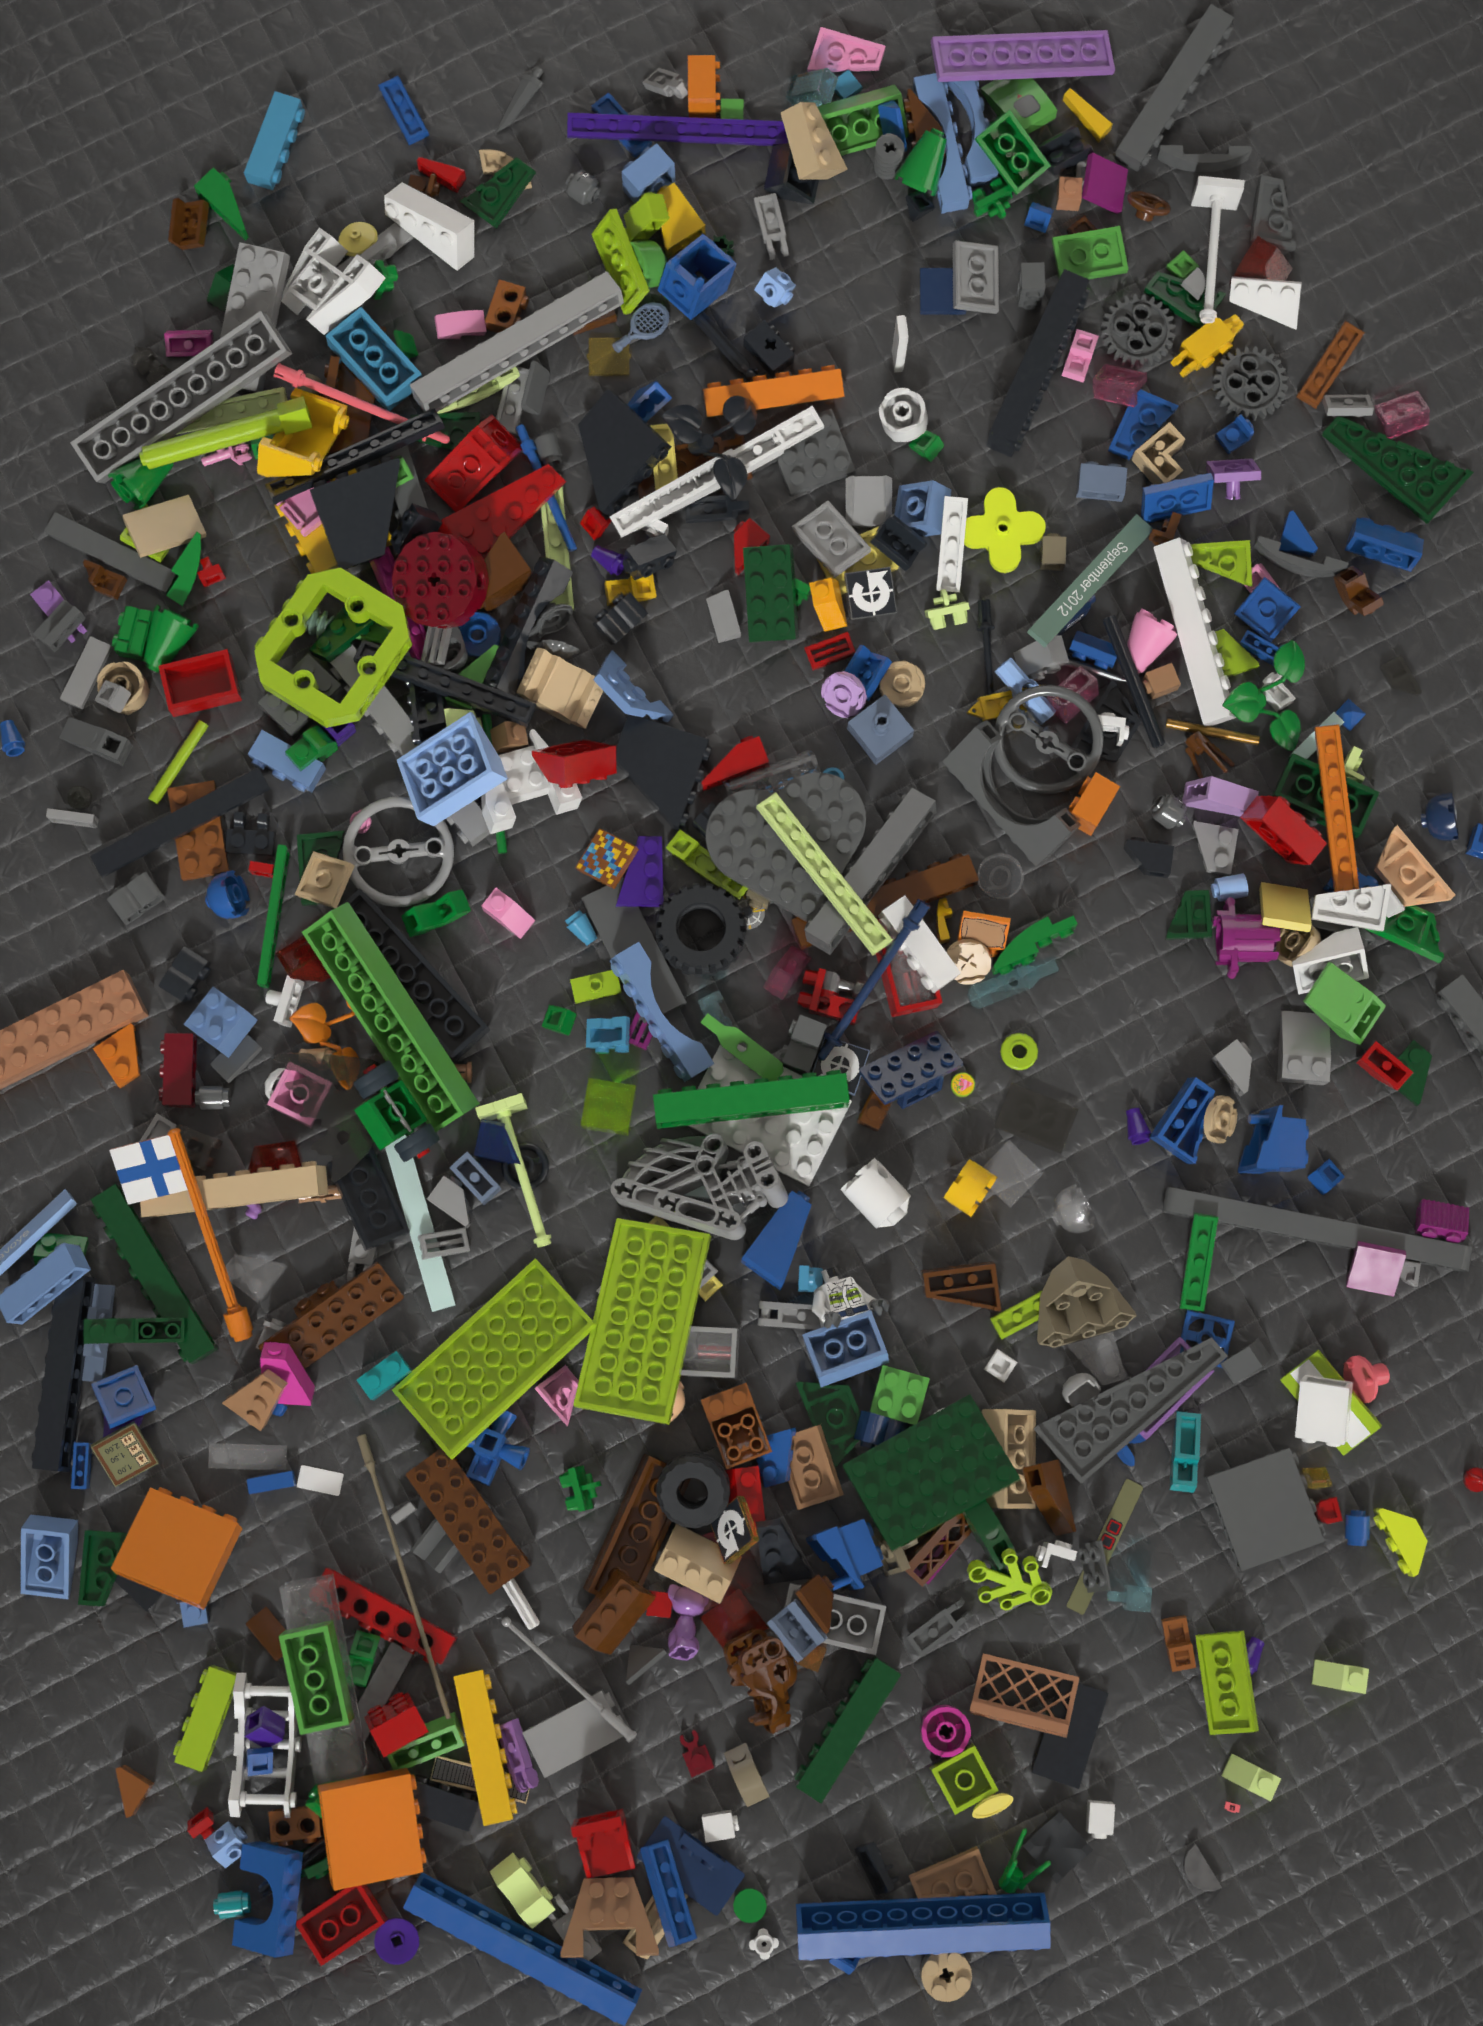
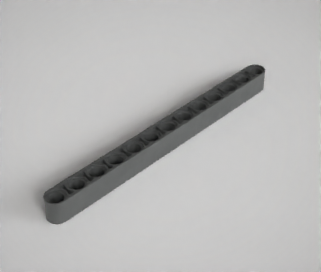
(1315, 1228)

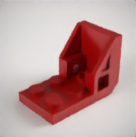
(474, 463)
(604, 1843)

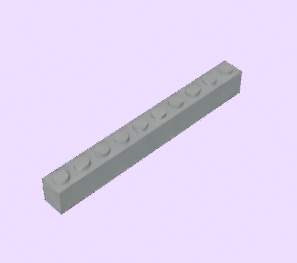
(517, 343)
(397, 727)

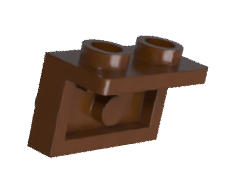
(188, 223)

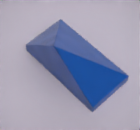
(649, 400)
(1296, 538)

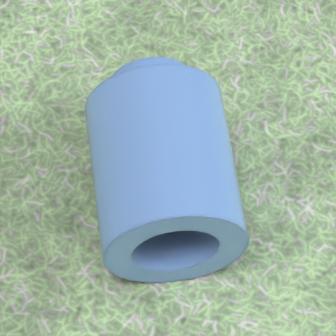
(1230, 886)

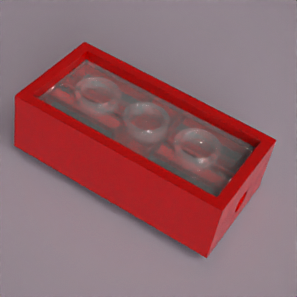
(904, 986)

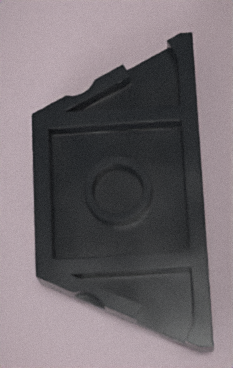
(1110, 702)

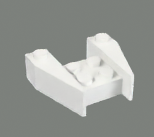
(324, 287)
(524, 783)

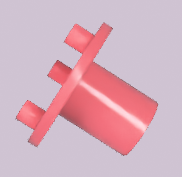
(1365, 1377)

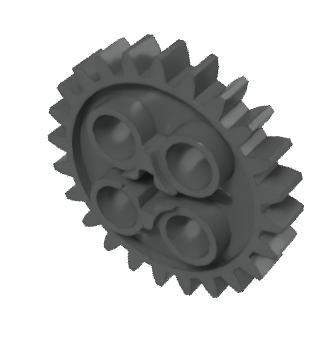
(1154, 321)
(1237, 398)

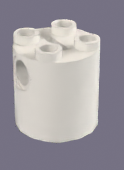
(877, 1195)

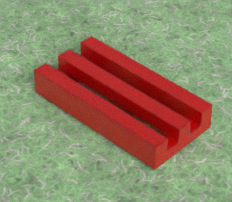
(816, 665)

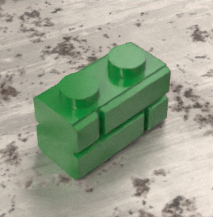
(133, 633)

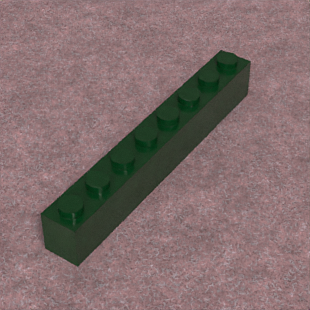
(152, 1271)

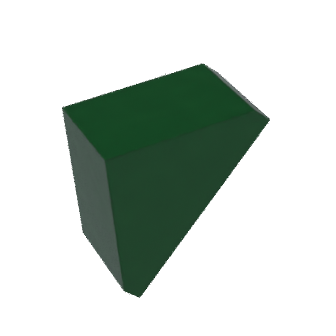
(220, 288)

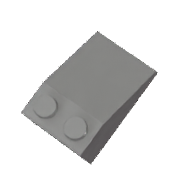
(1303, 1049)

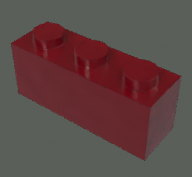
(178, 1070)

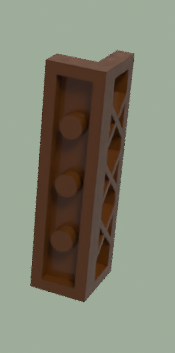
(926, 1543)

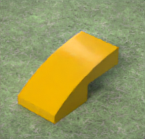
(641, 589)

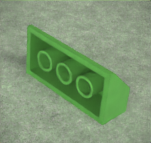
(856, 119)

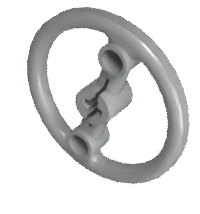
(350, 850)

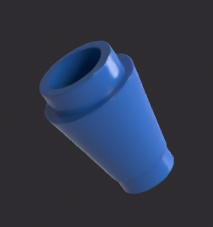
(11, 739)

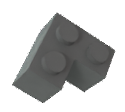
(804, 1044)

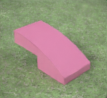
(460, 323)
(1080, 355)

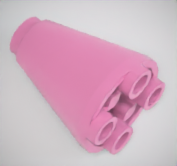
(1148, 639)

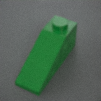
(217, 191)

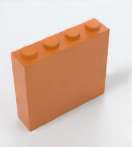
(177, 1547)
(371, 1828)

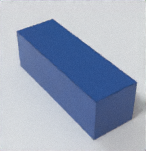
(1259, 647)
(81, 1466)
(271, 1482)

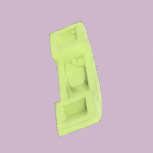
(484, 391)

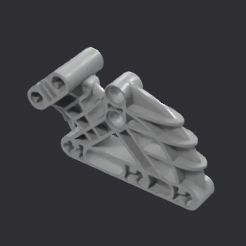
(753, 1181)

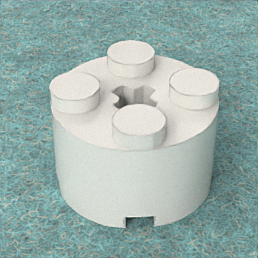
(905, 427)

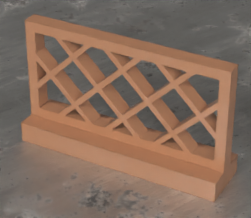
(1017, 1716)

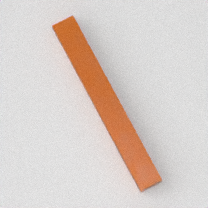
(1336, 808)

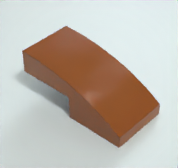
(1178, 1643)

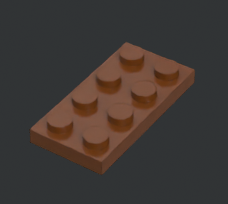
(203, 849)

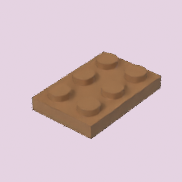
(812, 1469)

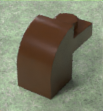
(1356, 592)

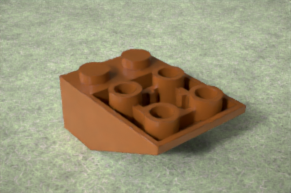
(736, 1425)

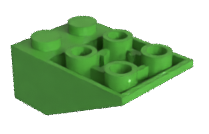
(1344, 1004)

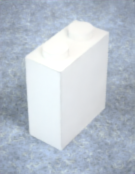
(1324, 1410)

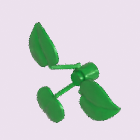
(1248, 701)

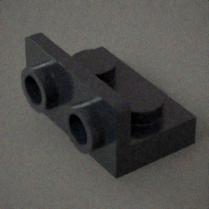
(1065, 150)

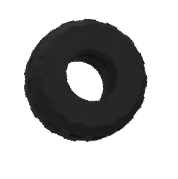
(687, 1512)

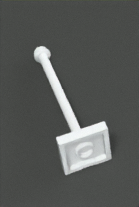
(1218, 194)

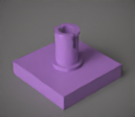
(1232, 473)

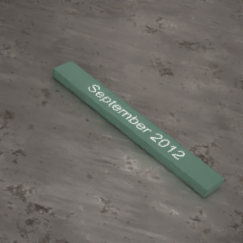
(1090, 581)

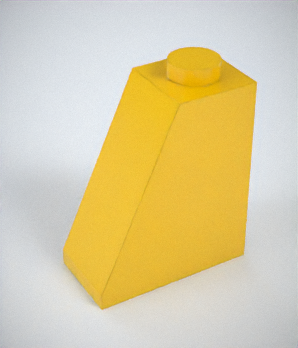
(684, 223)

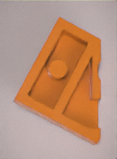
(120, 1056)

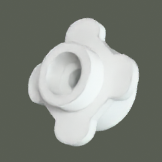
(764, 1951)

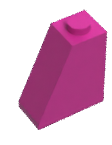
(286, 1365)

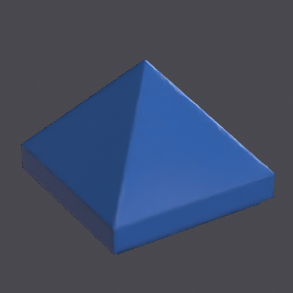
(1350, 714)

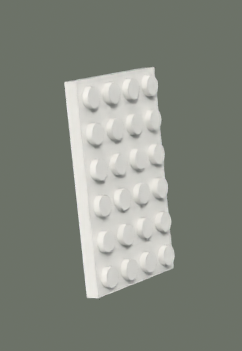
(791, 1140)

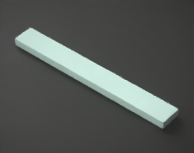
(420, 1223)

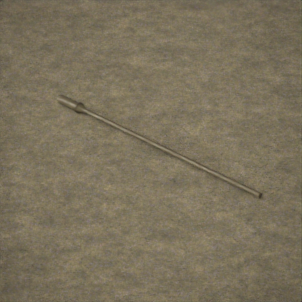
(370, 1465)

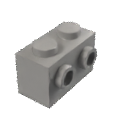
(1038, 661)

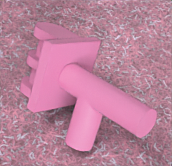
(232, 452)

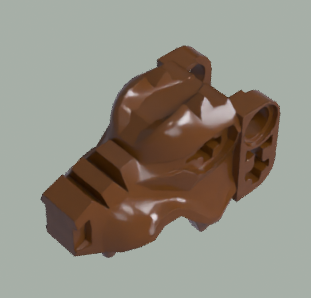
(767, 1674)

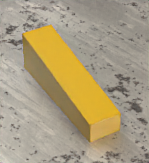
(1089, 116)

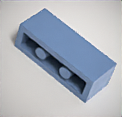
(270, 753)

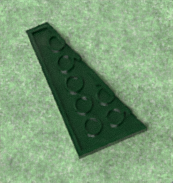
(1404, 471)

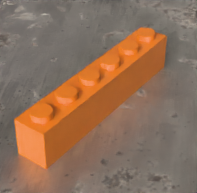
(778, 391)

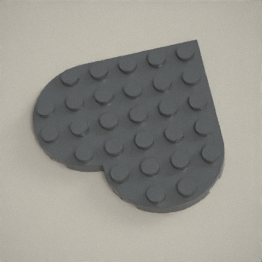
(755, 856)

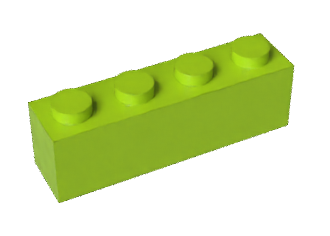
(206, 1719)

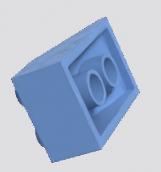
(48, 1556)

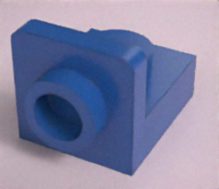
(1235, 434)

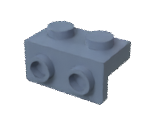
(797, 1630)

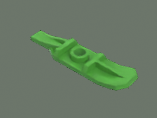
(754, 1056)

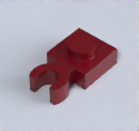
(698, 1757)

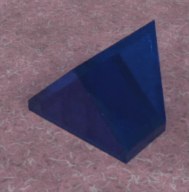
(494, 1143)

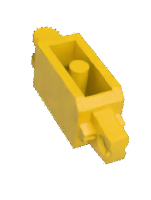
(1207, 343)

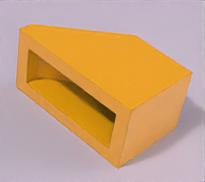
(828, 603)

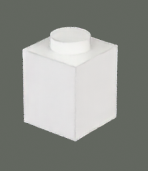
(1100, 1818)
(719, 1825)

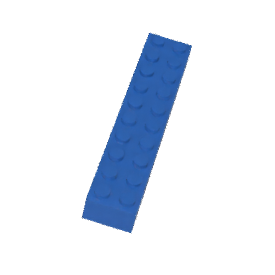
(922, 1926)

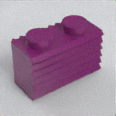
(1442, 1221)

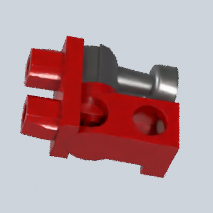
(825, 995)

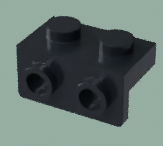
(898, 542)

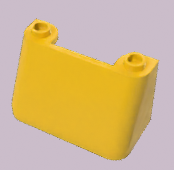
(303, 451)

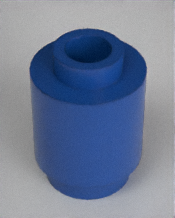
(1357, 1528)

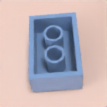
(846, 1349)

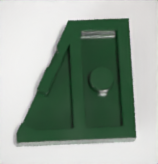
(1192, 917)
(1418, 1061)

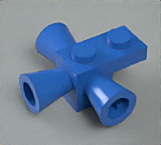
(492, 1447)

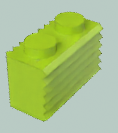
(646, 216)

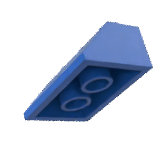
(1384, 544)

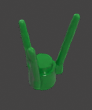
(1013, 1876)

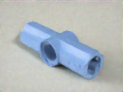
(1014, 679)

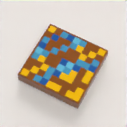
(606, 858)

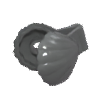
(552, 620)

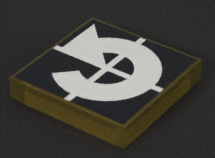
(734, 1530)

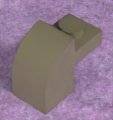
(746, 1775)

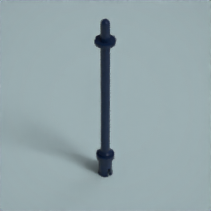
(910, 923)

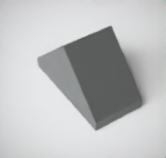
(1246, 1361)

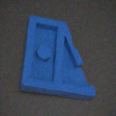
(776, 1465)

